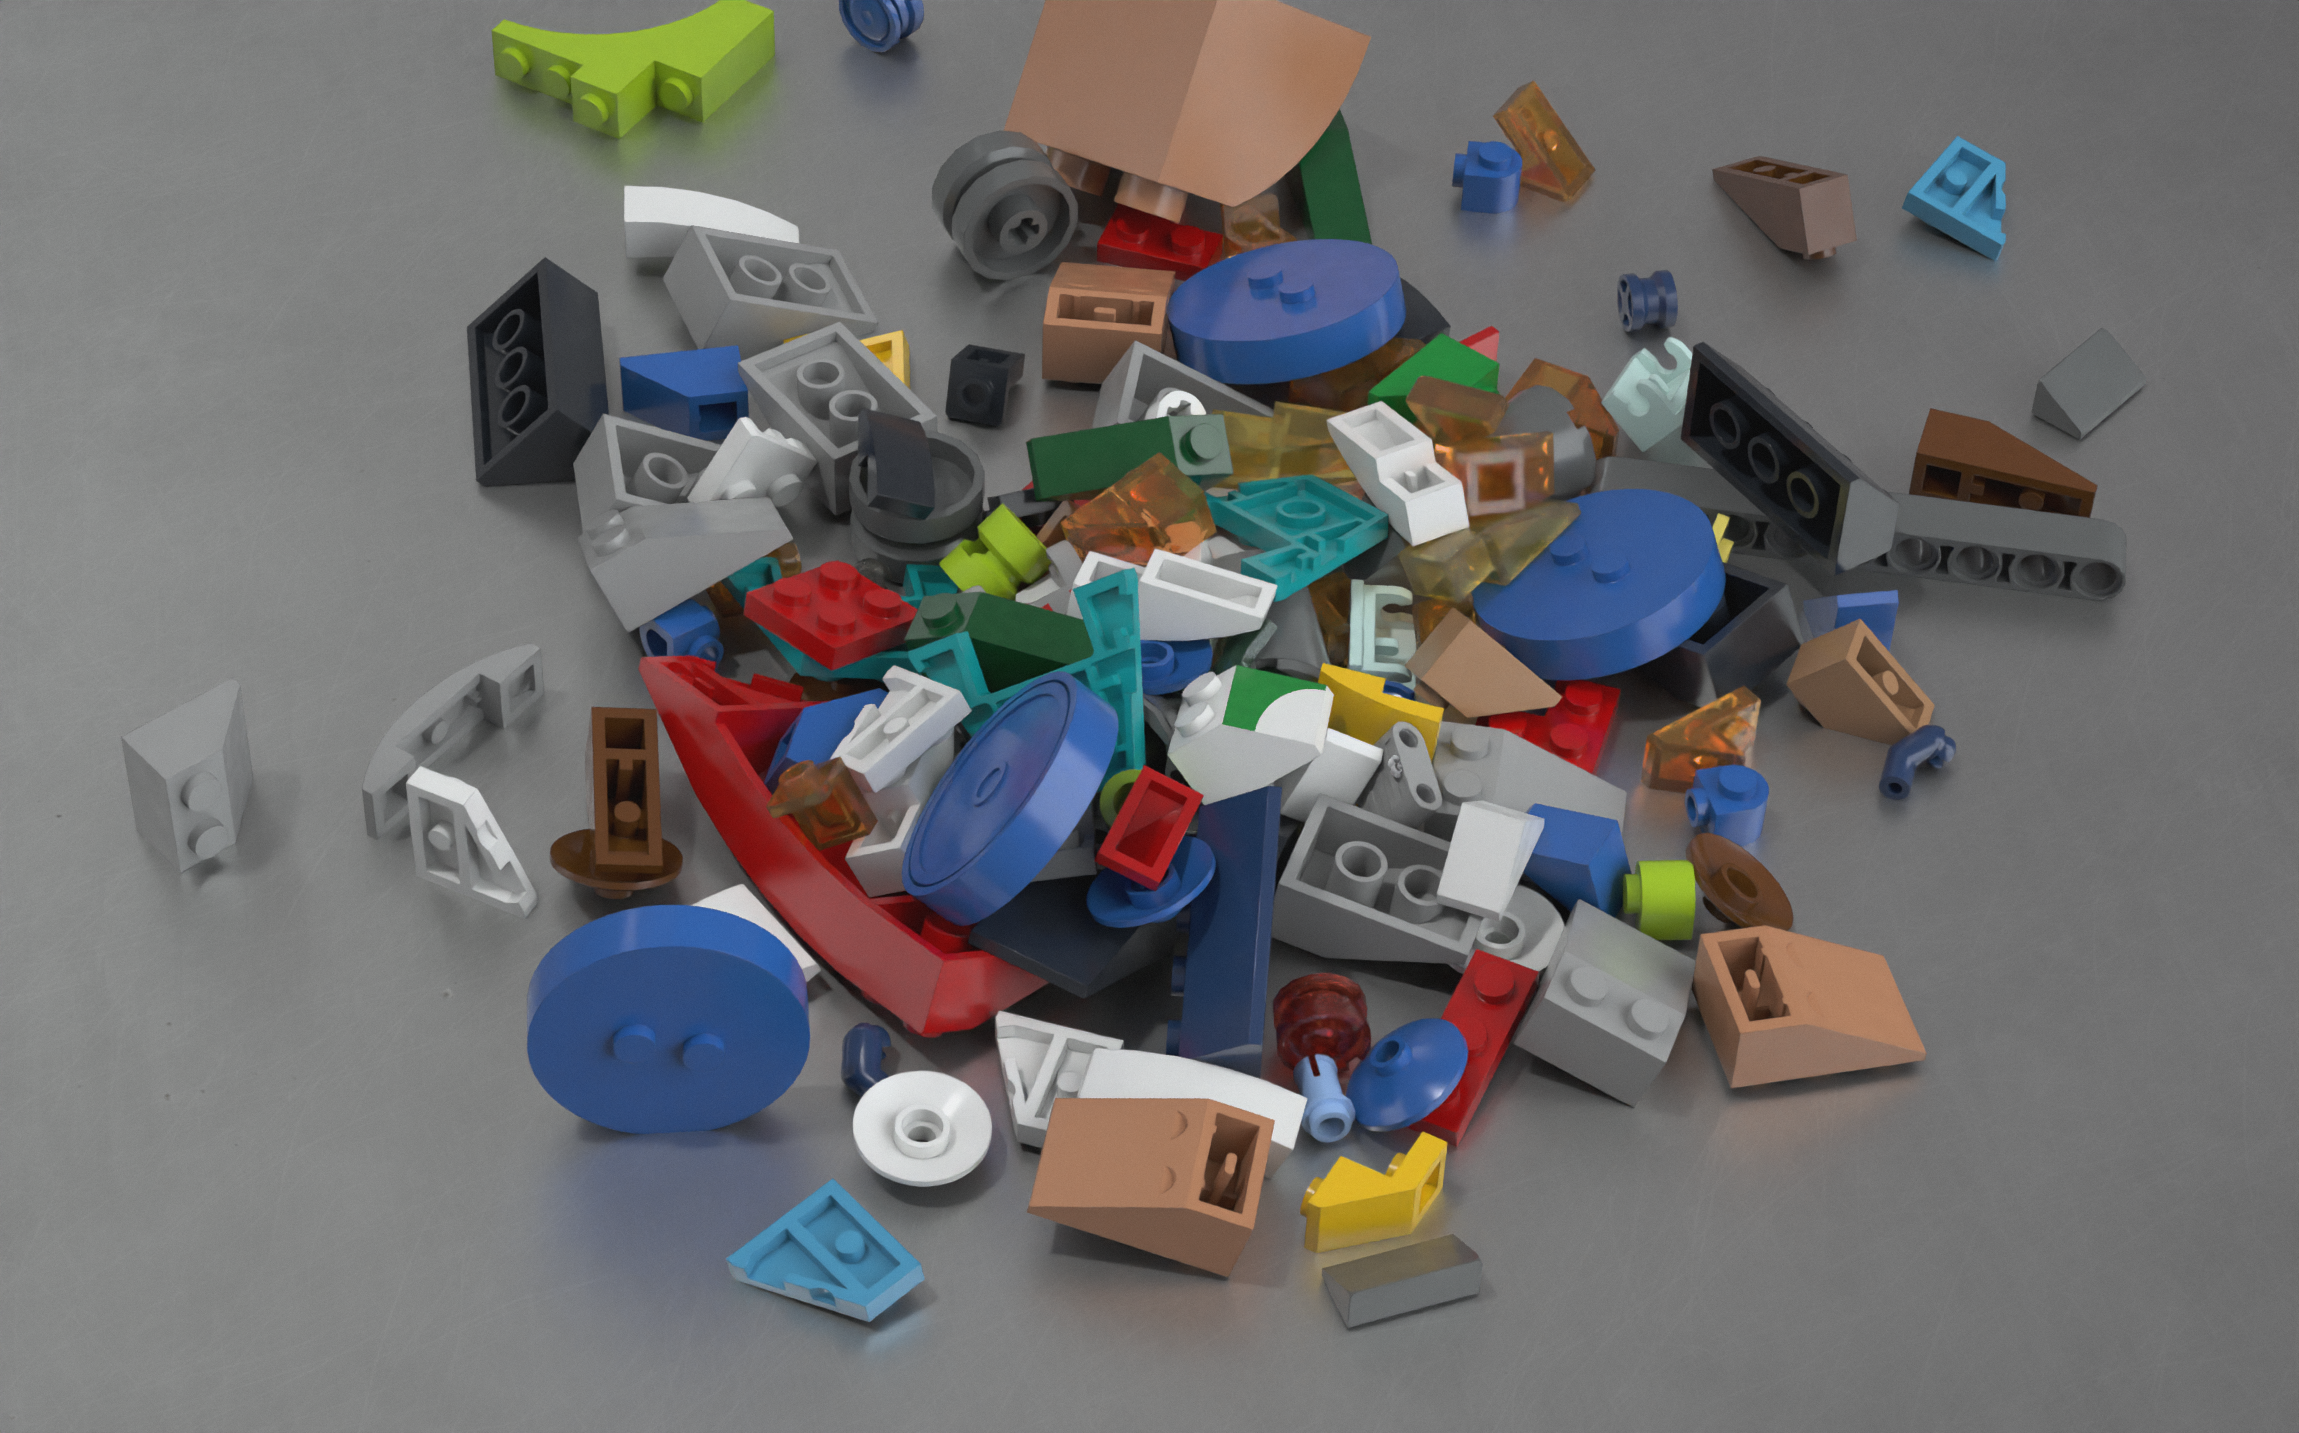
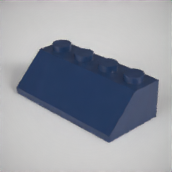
(1229, 936)

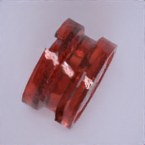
(1321, 1017)

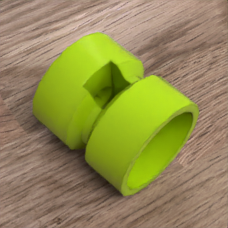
(1000, 557)

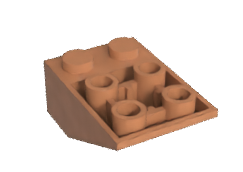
(1098, 315)
(1798, 1006)
(1155, 1174)

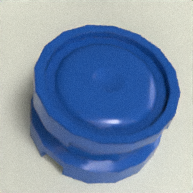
(881, 22)

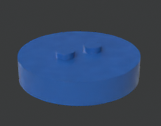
(1287, 311)
(1609, 589)
(1010, 799)
(667, 1020)

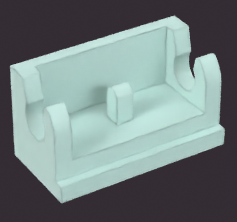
(1650, 398)
(1381, 640)

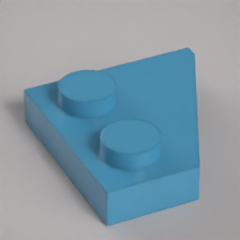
(1963, 197)
(829, 1257)

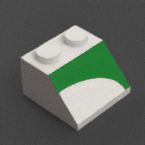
(1247, 730)

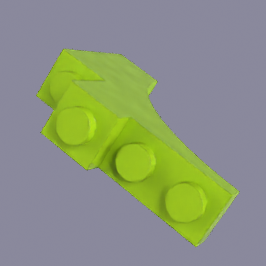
(624, 75)

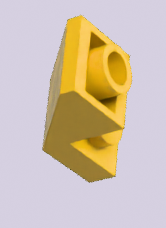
(1366, 1206)

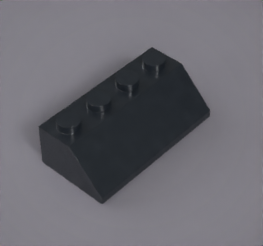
(536, 378)
(1784, 465)

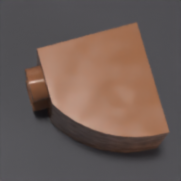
(1181, 95)

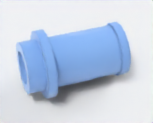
(1327, 1111)

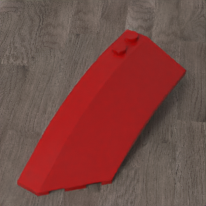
(882, 943)

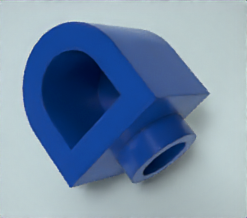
(1488, 177)
(683, 632)
(1728, 802)

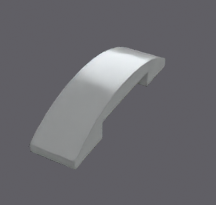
(488, 689)

